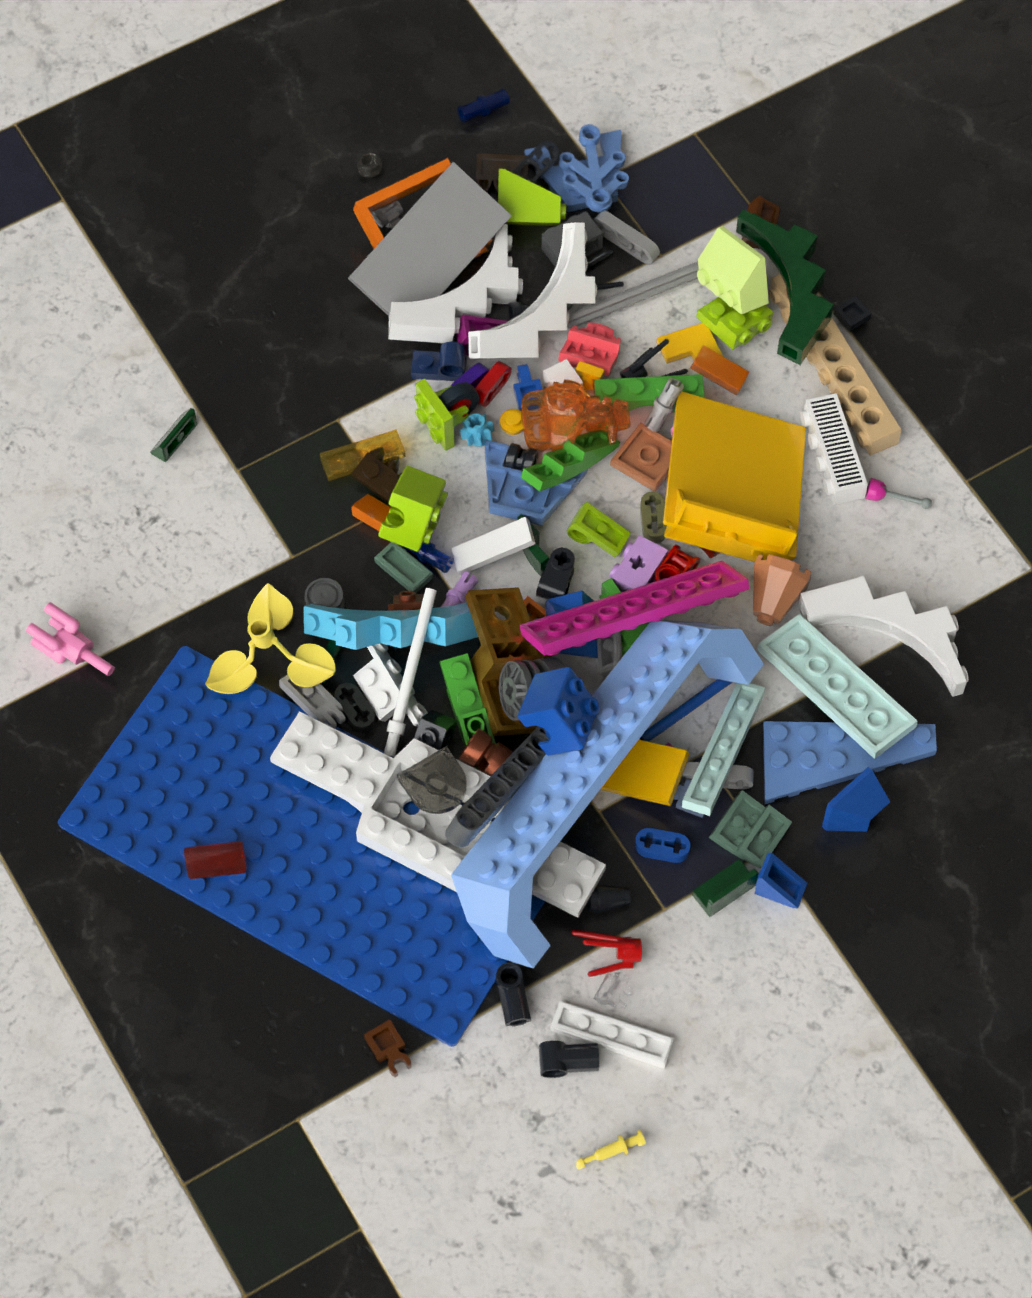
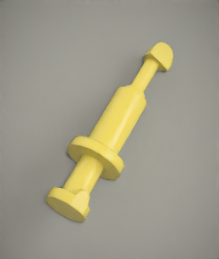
(613, 1149)

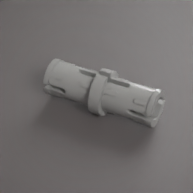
(664, 404)

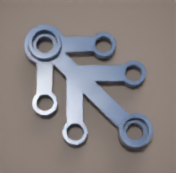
(593, 172)

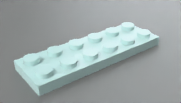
(837, 686)

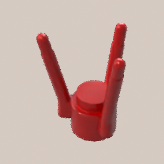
(627, 949)

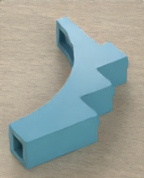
(395, 628)

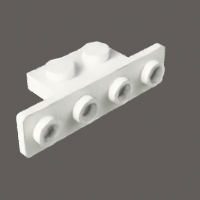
(381, 685)

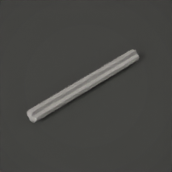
(633, 295)

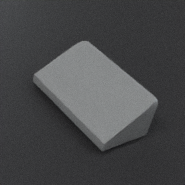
(609, 653)

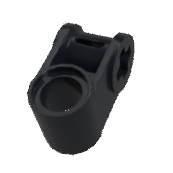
(557, 578)

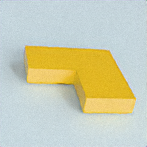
(687, 343)

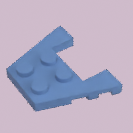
(574, 201)
(513, 496)

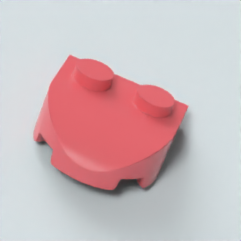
(591, 345)

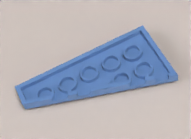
(823, 754)

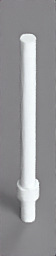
(396, 726)

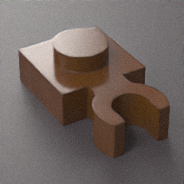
(387, 1044)

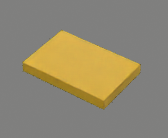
(649, 773)

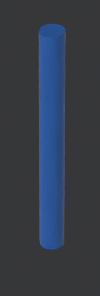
(684, 709)

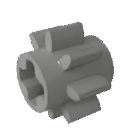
(388, 215)

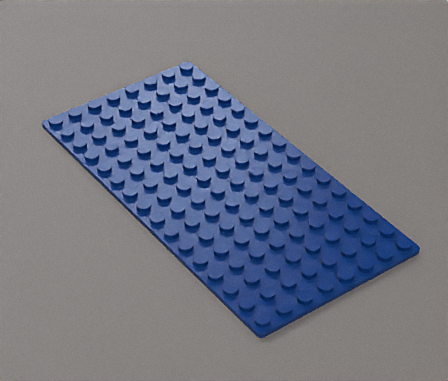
(201, 774)

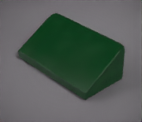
(175, 435)

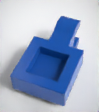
(525, 385)

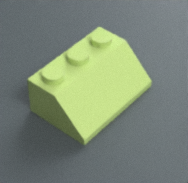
(734, 271)

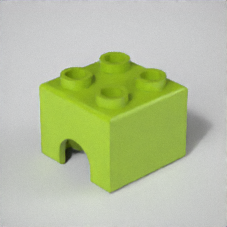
(414, 509)

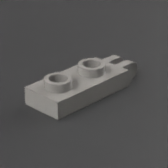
(314, 702)

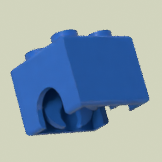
(562, 708)

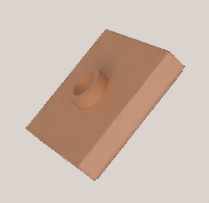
(644, 457)

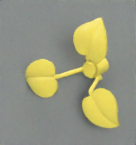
(269, 611)

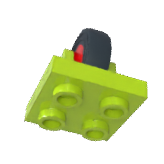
(444, 409)

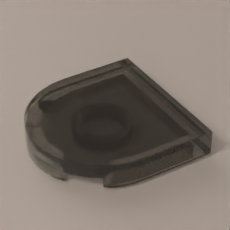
(435, 782)

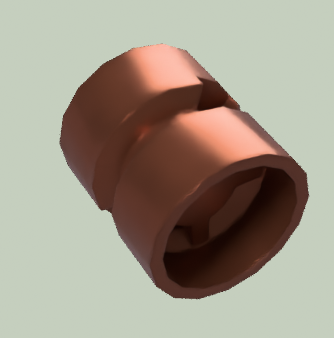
(484, 753)

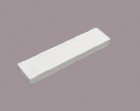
(612, 1034)

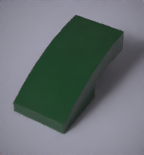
(534, 554)

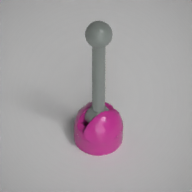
(877, 491)

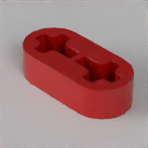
(493, 383)

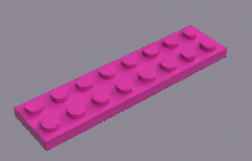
(633, 608)

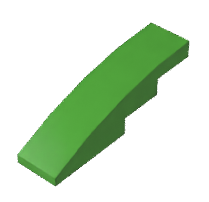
(569, 461)

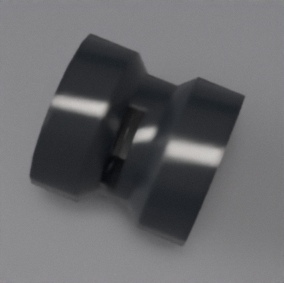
(520, 458)

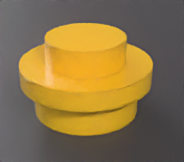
(511, 421)

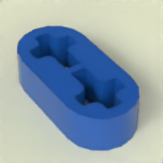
(662, 845)

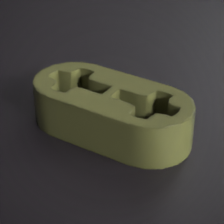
(648, 517)

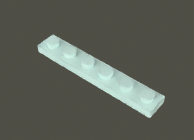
(723, 748)

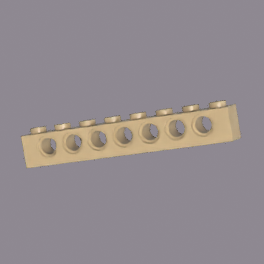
(874, 437)

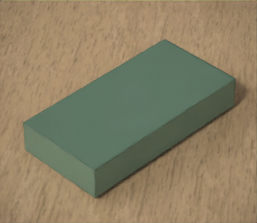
(403, 567)

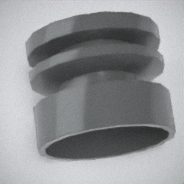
(516, 680)

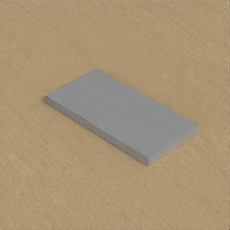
(431, 242)

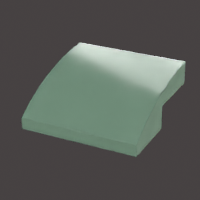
(750, 829)

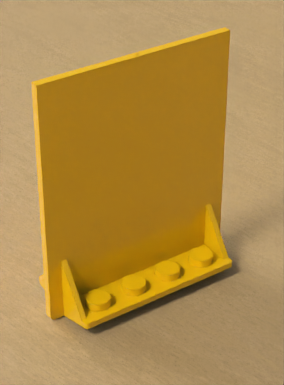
(734, 480)

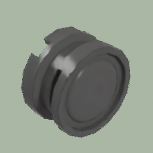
(325, 593)

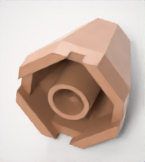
(777, 588)

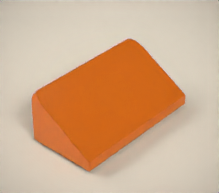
(719, 370)
(370, 511)

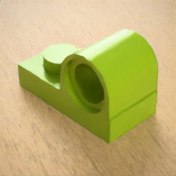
(596, 527)

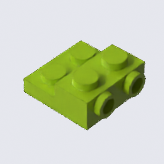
(731, 325)

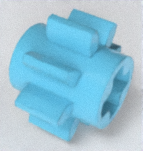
(477, 430)

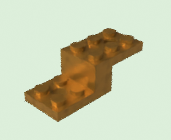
(500, 643)

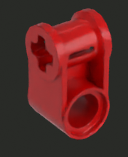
(676, 563)

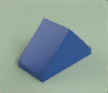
(780, 883)

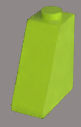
(528, 202)

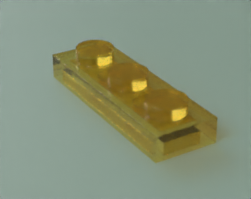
(345, 459)

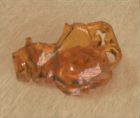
(579, 413)

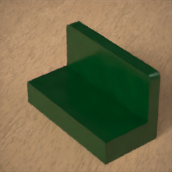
(725, 887)

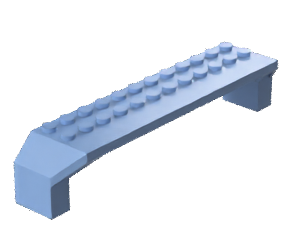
(499, 869)

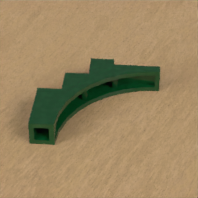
(803, 280)

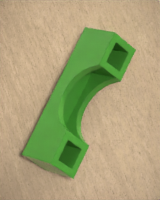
(644, 390)

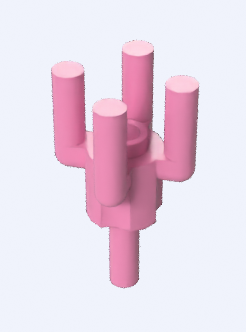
(67, 641)

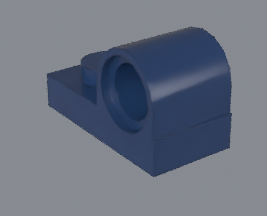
(442, 365)

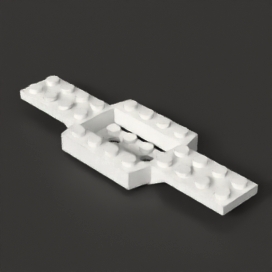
(419, 840)

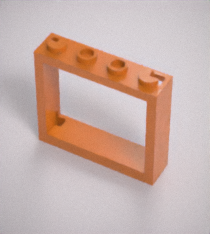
(394, 192)

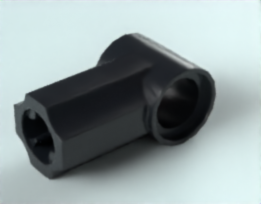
(513, 996)
(559, 1059)

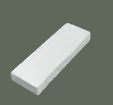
(493, 545)

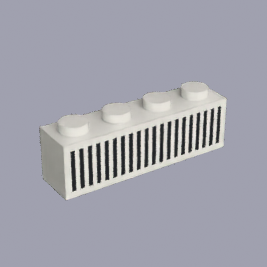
(834, 449)

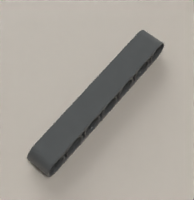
(496, 791)

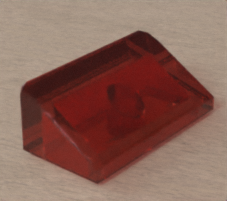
(215, 860)

